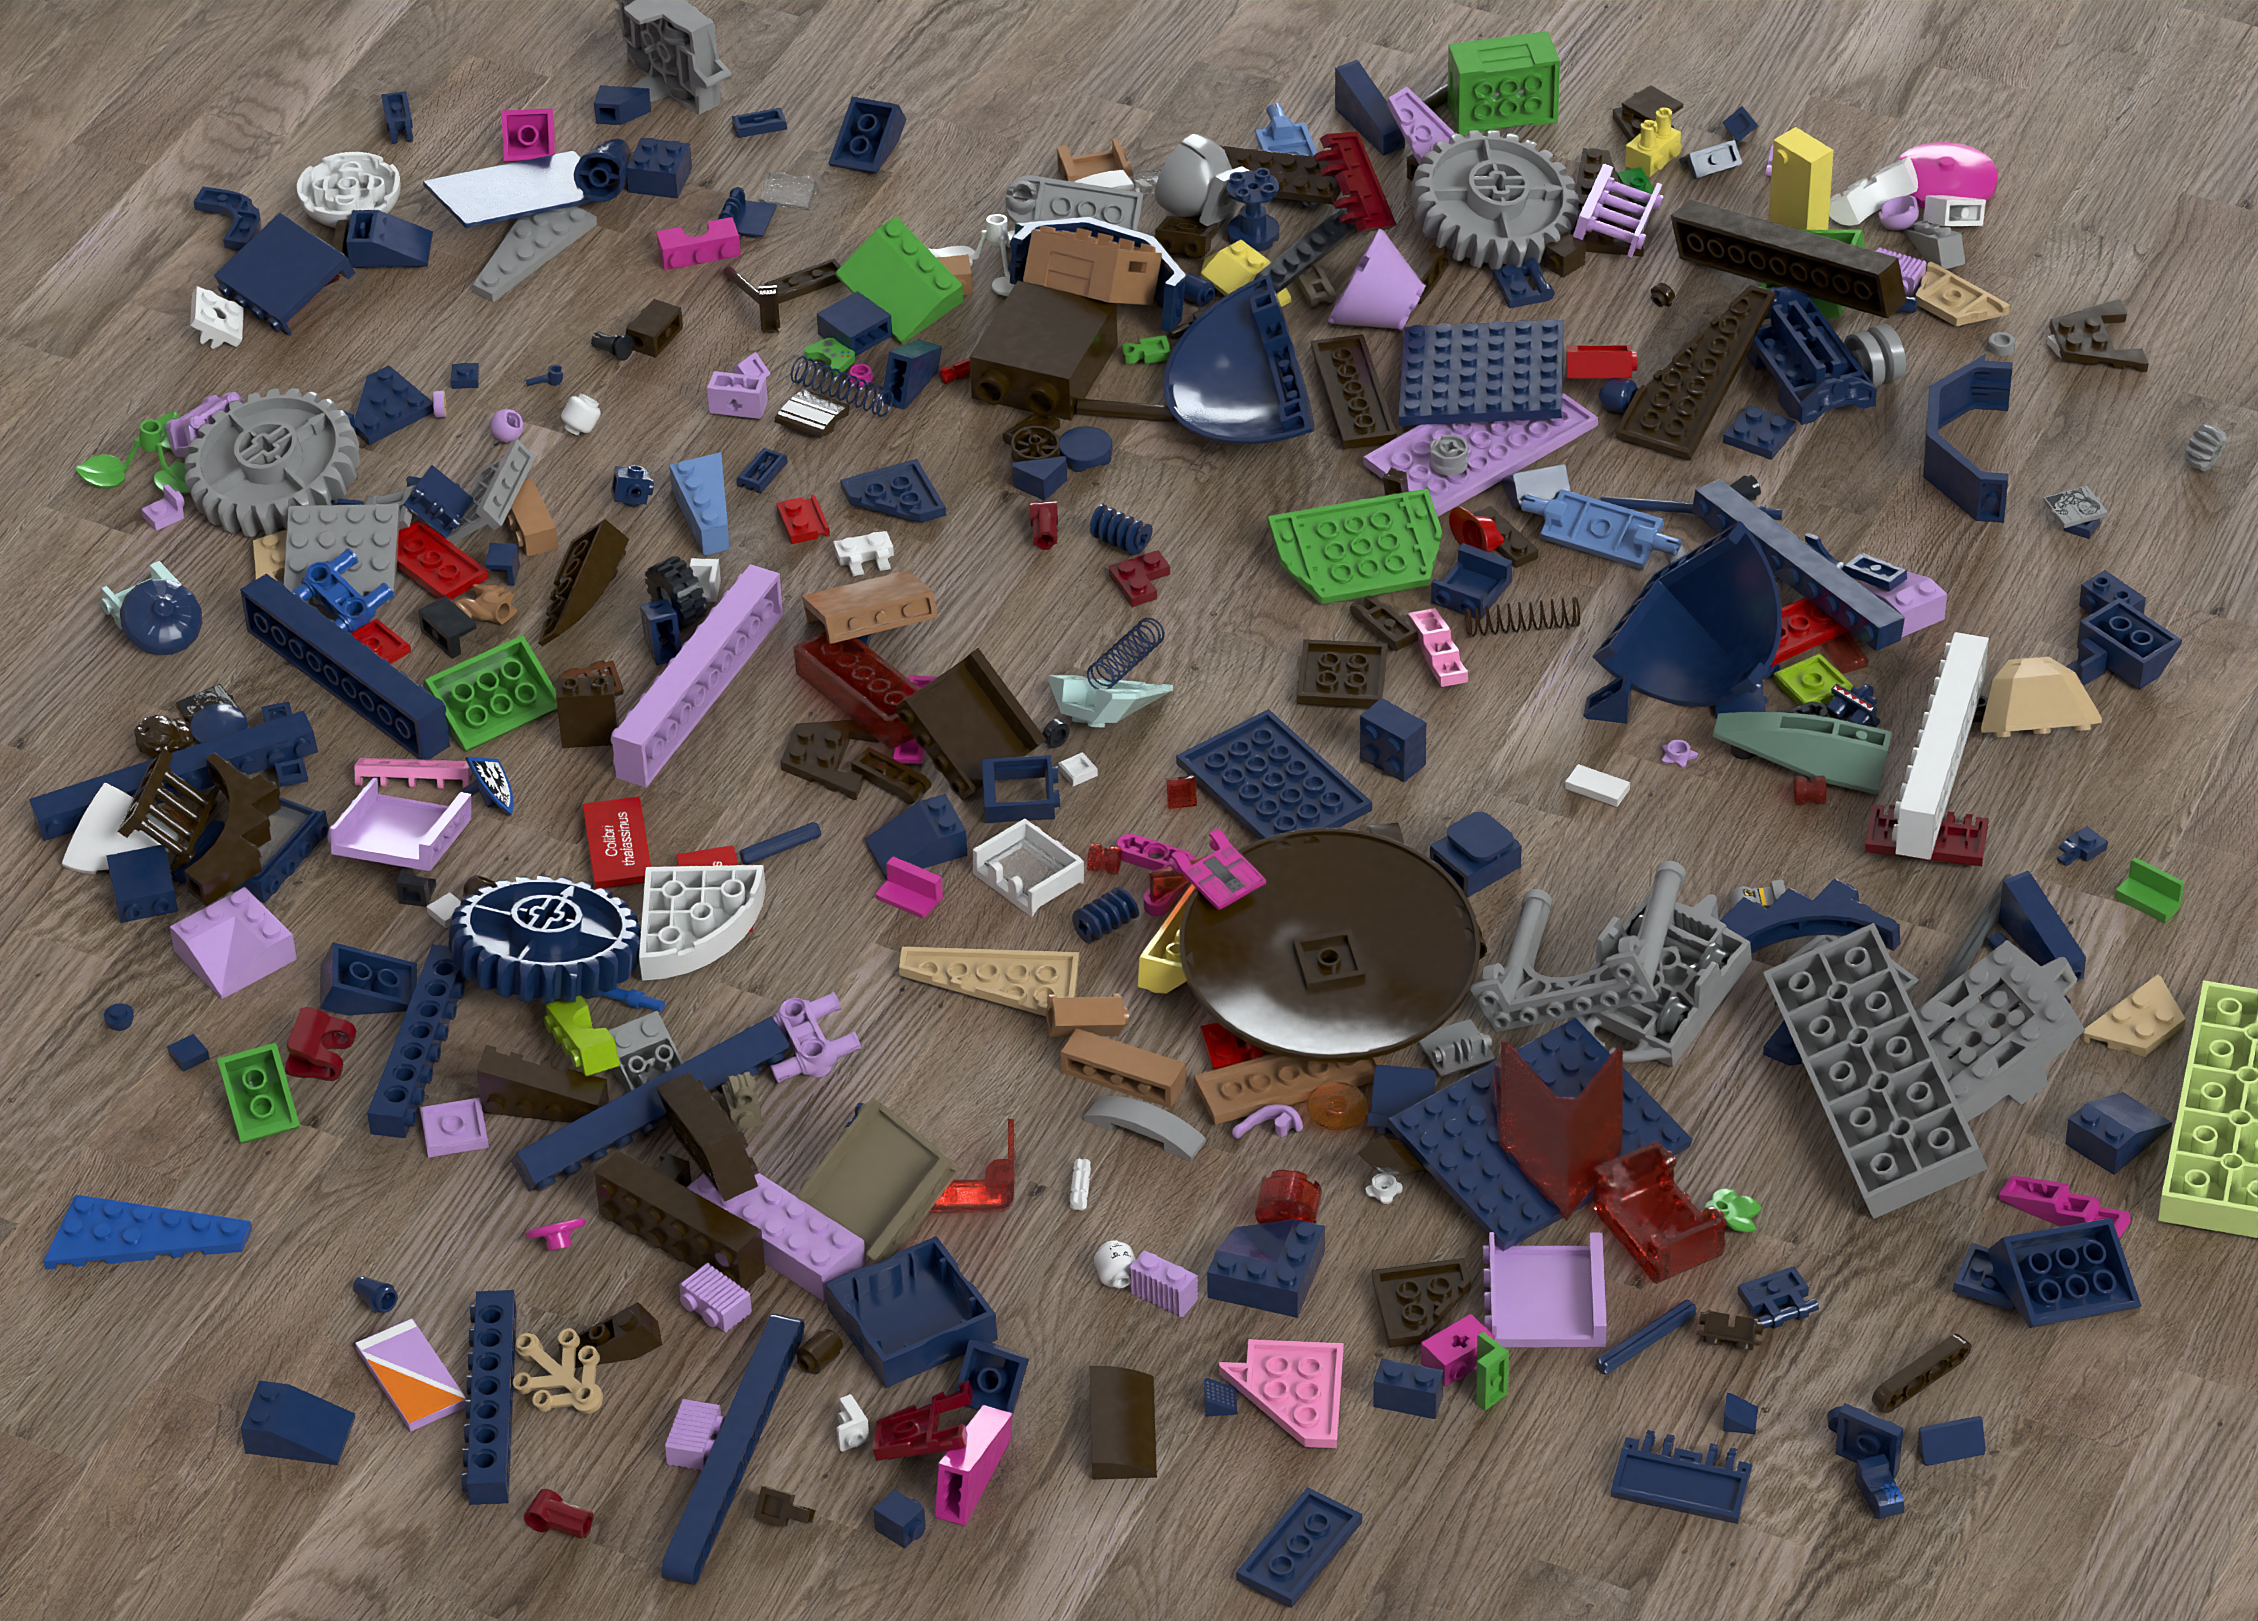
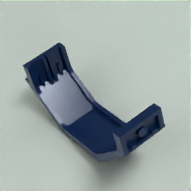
(1170, 281)
(1972, 387)

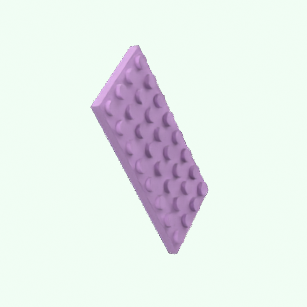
(1493, 452)

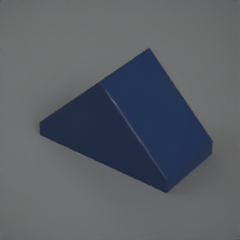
(1040, 476)
(1611, 702)

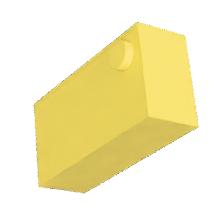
(1800, 181)

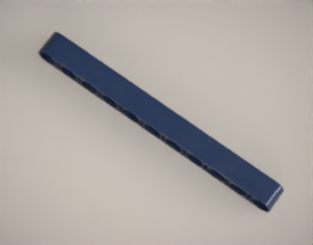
(732, 1450)

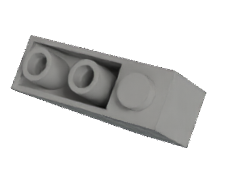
(1937, 244)

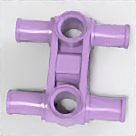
(812, 1051)

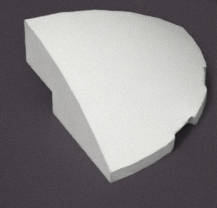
(98, 833)

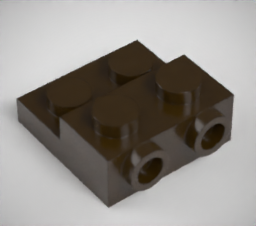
(1185, 236)

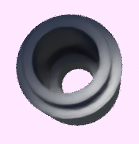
(1198, 290)

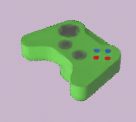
(831, 353)

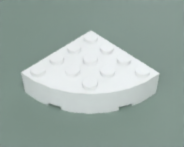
(696, 915)

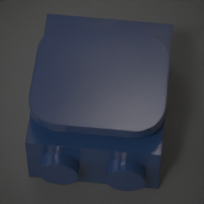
(1477, 852)

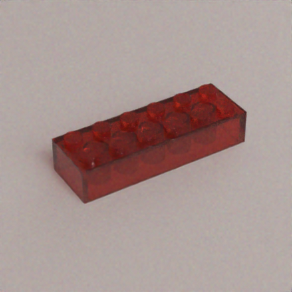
(857, 684)

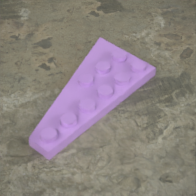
(1417, 122)

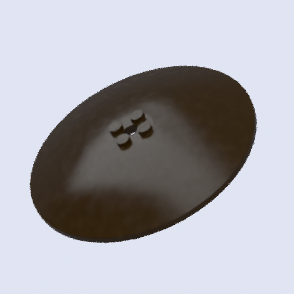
(1373, 905)

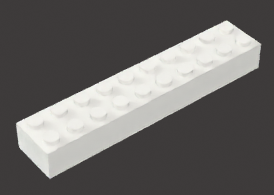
(1940, 746)

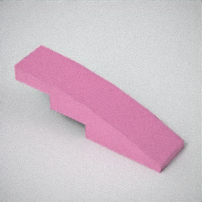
(1438, 648)

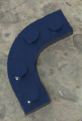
(237, 207)

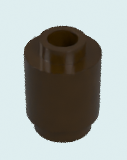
(819, 1351)

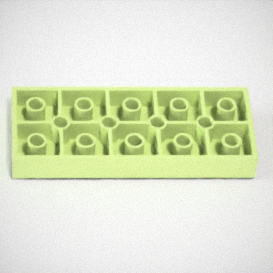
(2215, 1135)

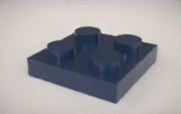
(1759, 432)
(1866, 1435)

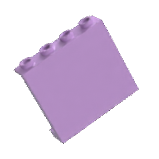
(398, 829)
(1546, 1294)

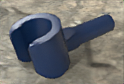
(553, 377)

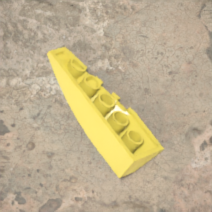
(1161, 962)

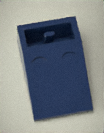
(386, 240)

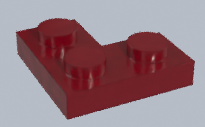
(1135, 575)

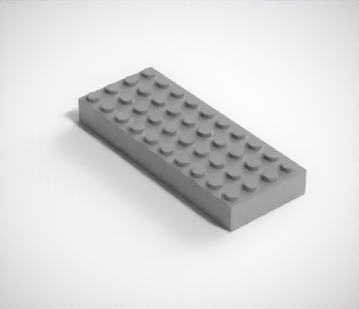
(1875, 1071)

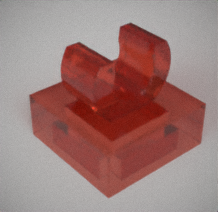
(1181, 792)

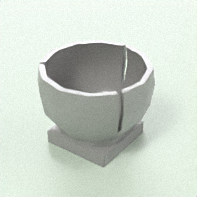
(1197, 182)

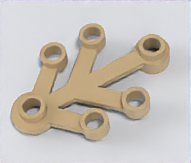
(560, 1375)

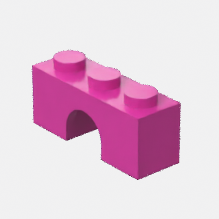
(681, 250)

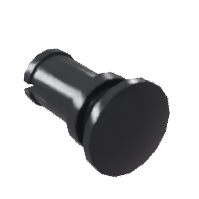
(617, 345)

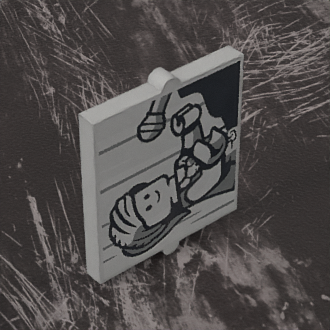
(2075, 506)

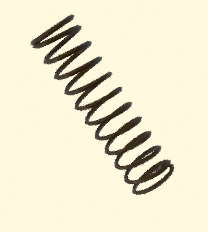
(1531, 619)

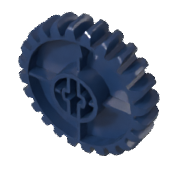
(545, 939)

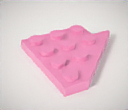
(1294, 1386)

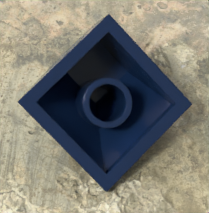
(993, 1374)

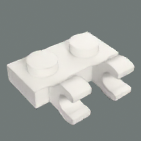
(864, 548)

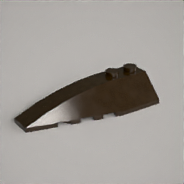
(583, 577)

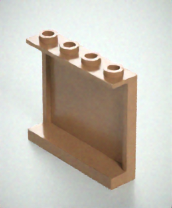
(871, 606)

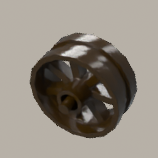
(1033, 442)

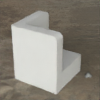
(709, 576)

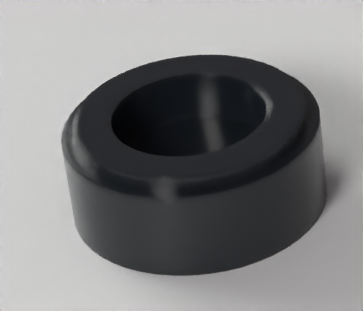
(1056, 733)

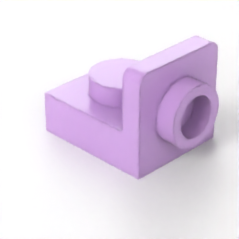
(165, 510)

